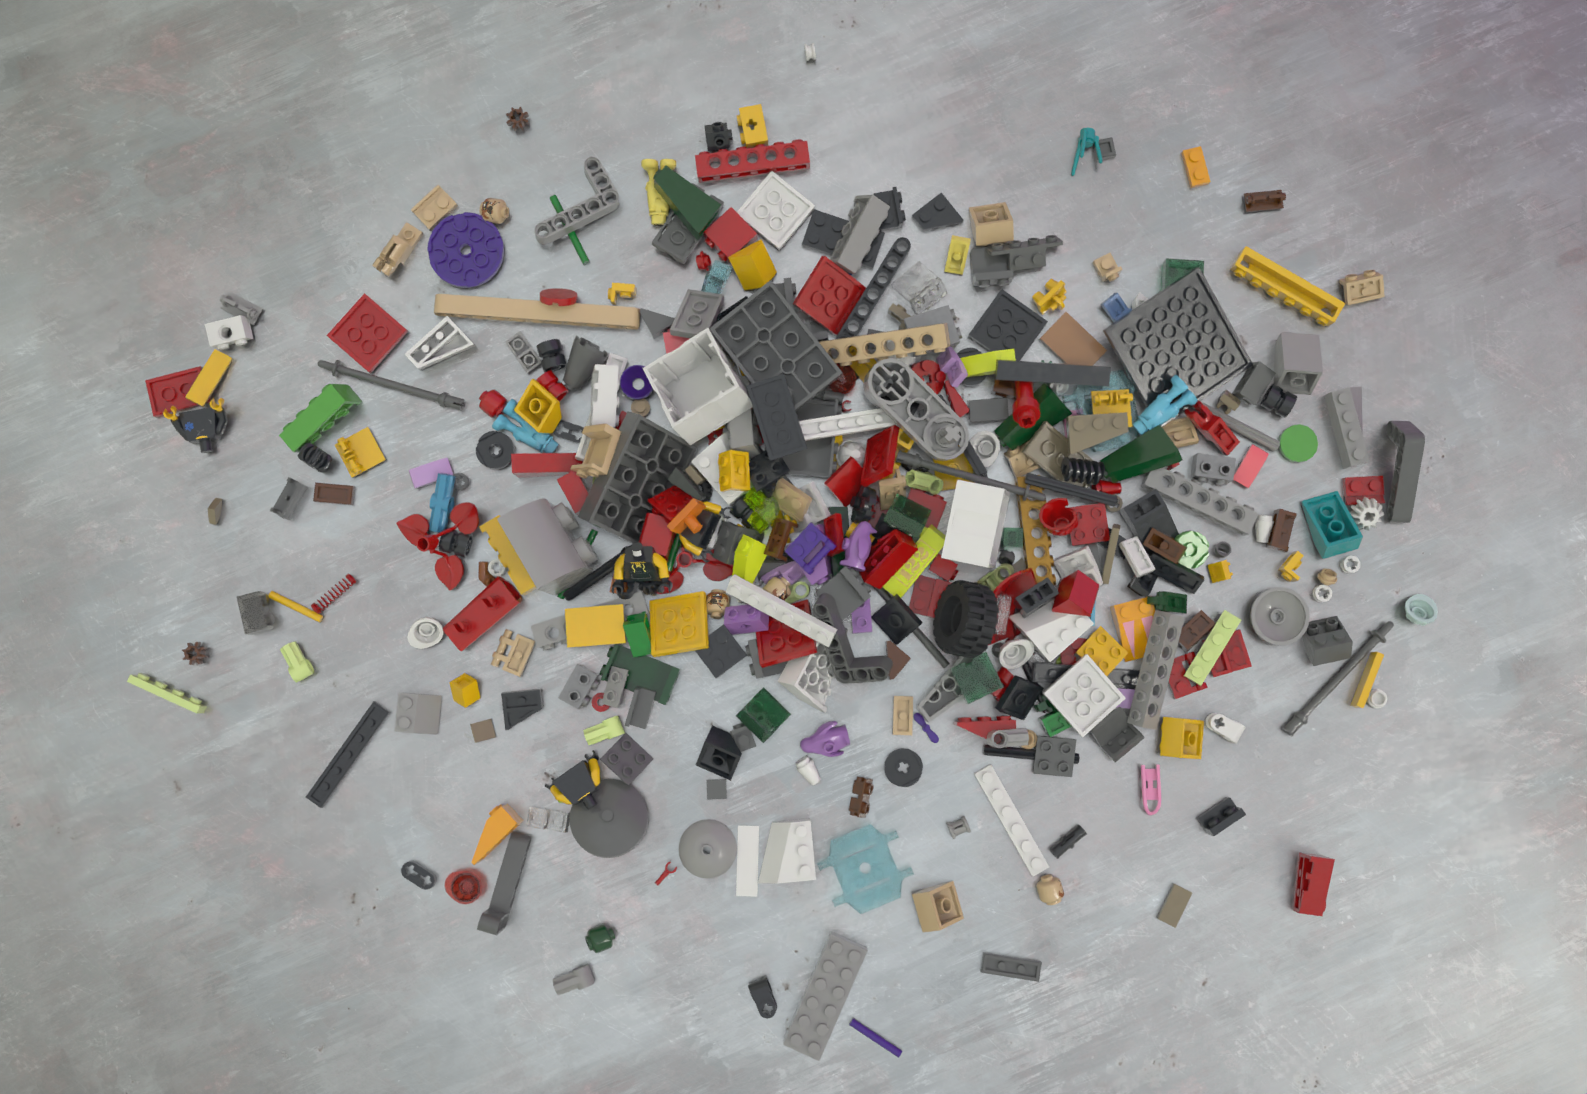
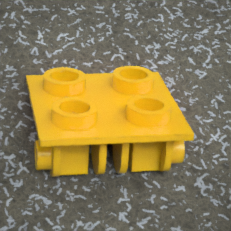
(1112, 402)
(359, 452)
(1103, 650)

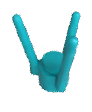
(1086, 139)

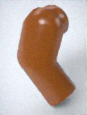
(483, 574)

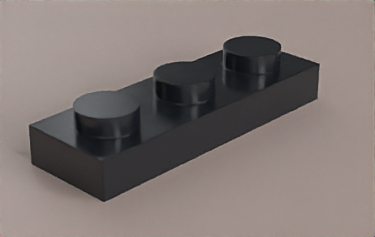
(1176, 573)

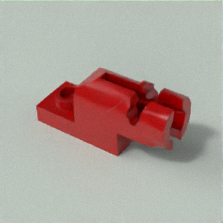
(1212, 428)

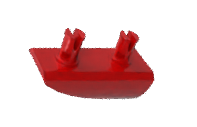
(482, 613)

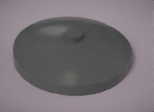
(614, 823)

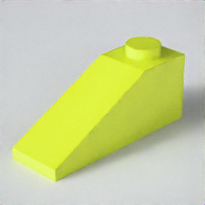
(985, 363)
(748, 558)

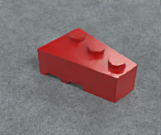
(887, 558)
(1312, 883)

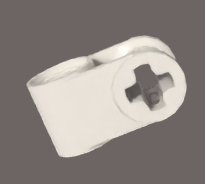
(1227, 728)

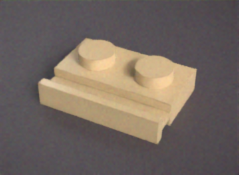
(434, 207)
(1181, 432)
(791, 500)

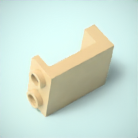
(599, 452)

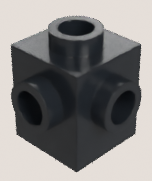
(718, 136)

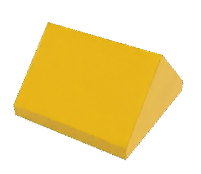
(753, 266)

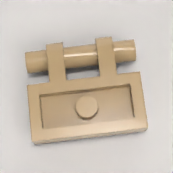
(518, 654)

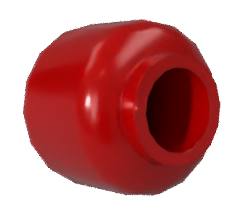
(492, 403)

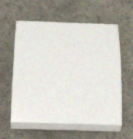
(817, 510)
(1078, 560)

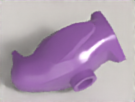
(858, 546)
(827, 740)

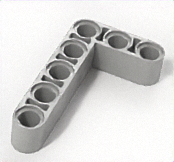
(582, 208)

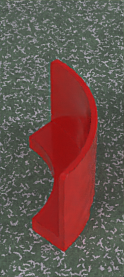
(1013, 586)

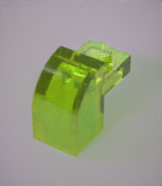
(764, 509)

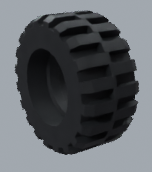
(965, 619)

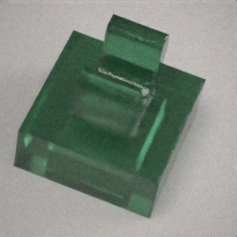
(1013, 537)

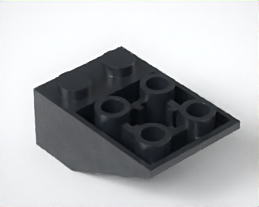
(1146, 514)

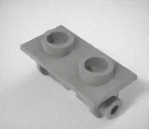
(238, 306)
(615, 687)

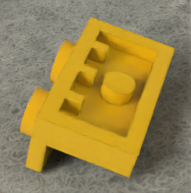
(734, 471)

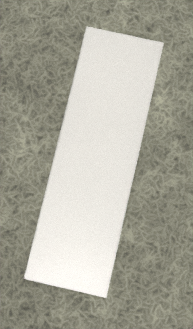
(747, 861)

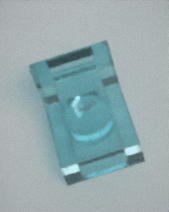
(717, 278)

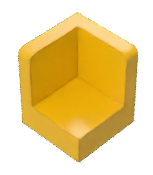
(464, 690)

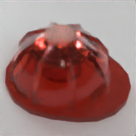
(846, 382)
(463, 886)

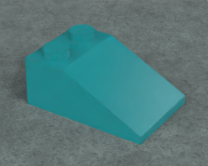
(1331, 525)

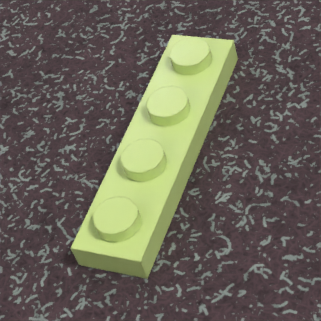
(1212, 648)
(175, 695)

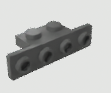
(1025, 254)

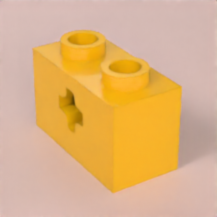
(752, 116)

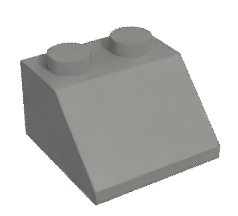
(418, 713)

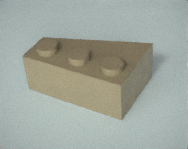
(1093, 429)

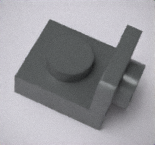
(743, 737)

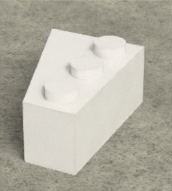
(439, 344)
(604, 395)

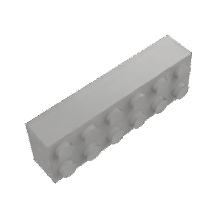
(825, 996)

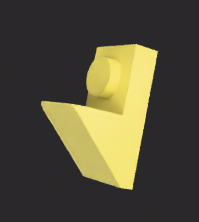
(957, 255)

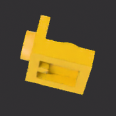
(623, 289)
(1290, 564)

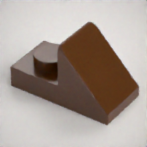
(1165, 545)

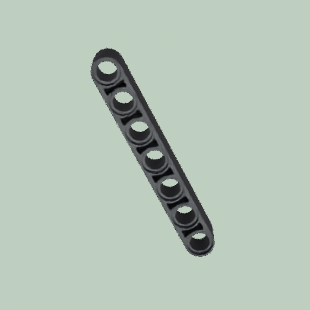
(877, 287)

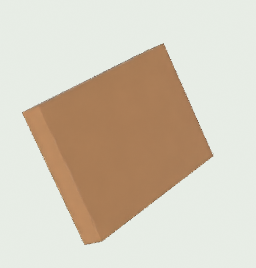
(1072, 342)

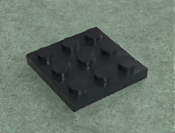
(1008, 326)

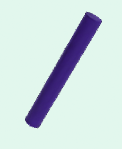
(875, 1037)

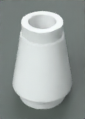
(1263, 528)
(808, 770)

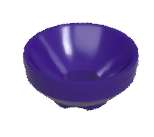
(629, 376)

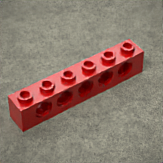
(760, 167)

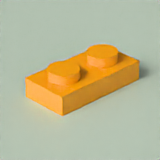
(1195, 167)

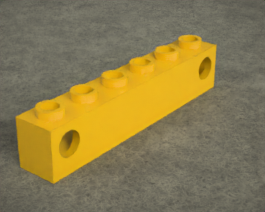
(1287, 286)

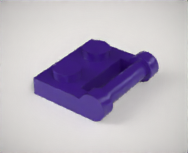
(805, 543)

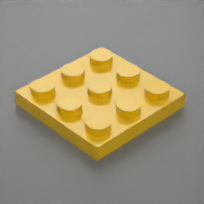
(678, 624)

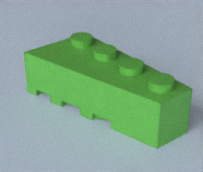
(319, 415)

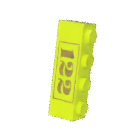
(928, 546)

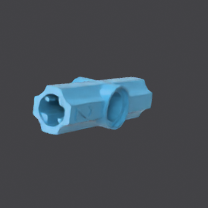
(441, 502)

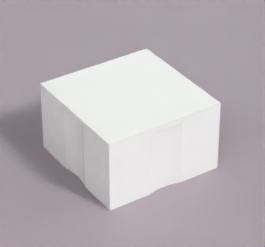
(698, 387)
(976, 524)

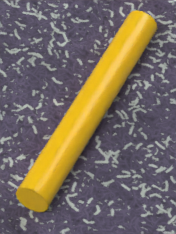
(295, 606)

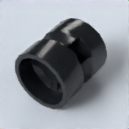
(550, 349)
(1278, 400)
(742, 511)
(449, 540)

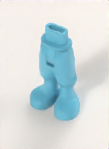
(1161, 410)
(527, 434)

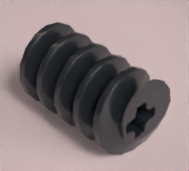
(1082, 470)

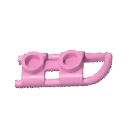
(1151, 793)

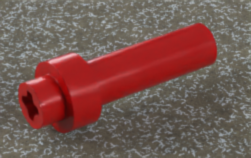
(1025, 408)

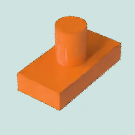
(687, 517)

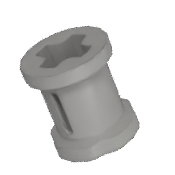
(955, 832)

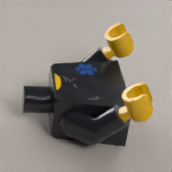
(200, 425)

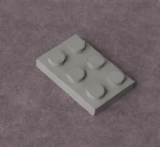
(696, 313)

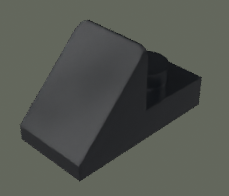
(1142, 585)

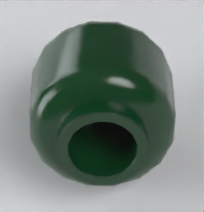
(599, 938)

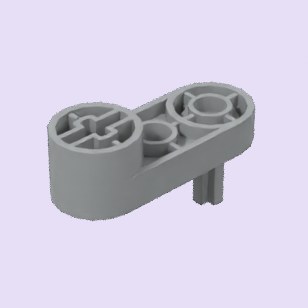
(929, 436)

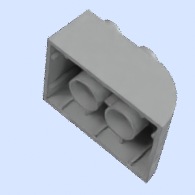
(547, 545)

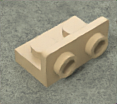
(1362, 287)
(1020, 462)
(889, 488)

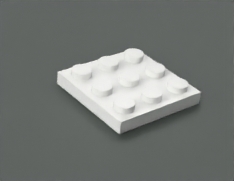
(775, 210)
(1084, 695)

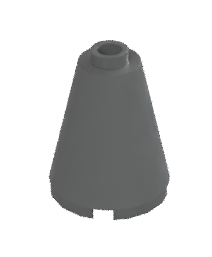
(582, 362)

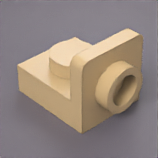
(1107, 268)

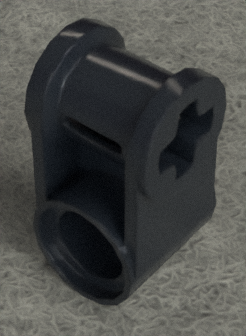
(762, 994)

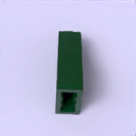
(687, 201)
(1051, 410)
(1142, 455)

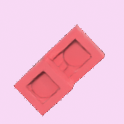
(1250, 465)

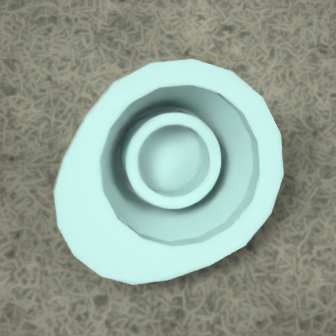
(1421, 609)

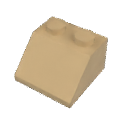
(991, 224)
(938, 907)

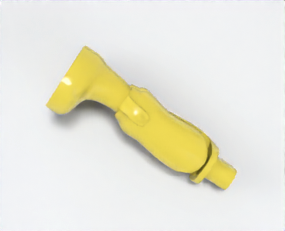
(657, 205)

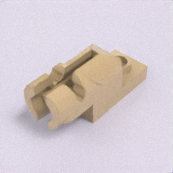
(398, 249)

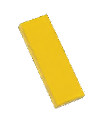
(209, 378)
(1367, 679)

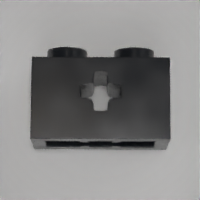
(1035, 597)

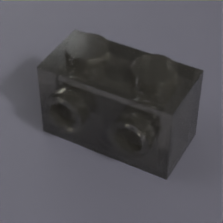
(255, 612)

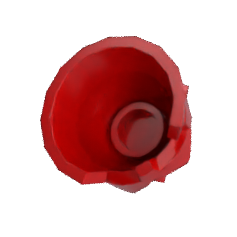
(1058, 518)

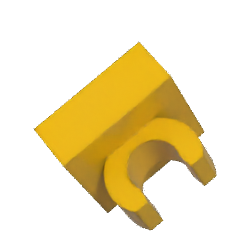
(1219, 571)

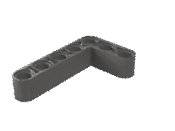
(1406, 470)
(844, 664)
(497, 915)

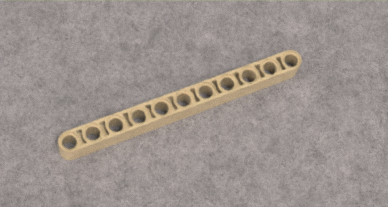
(536, 311)

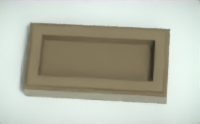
(1174, 905)

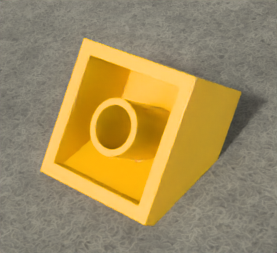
(539, 408)
(1181, 738)

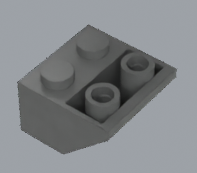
(1327, 641)

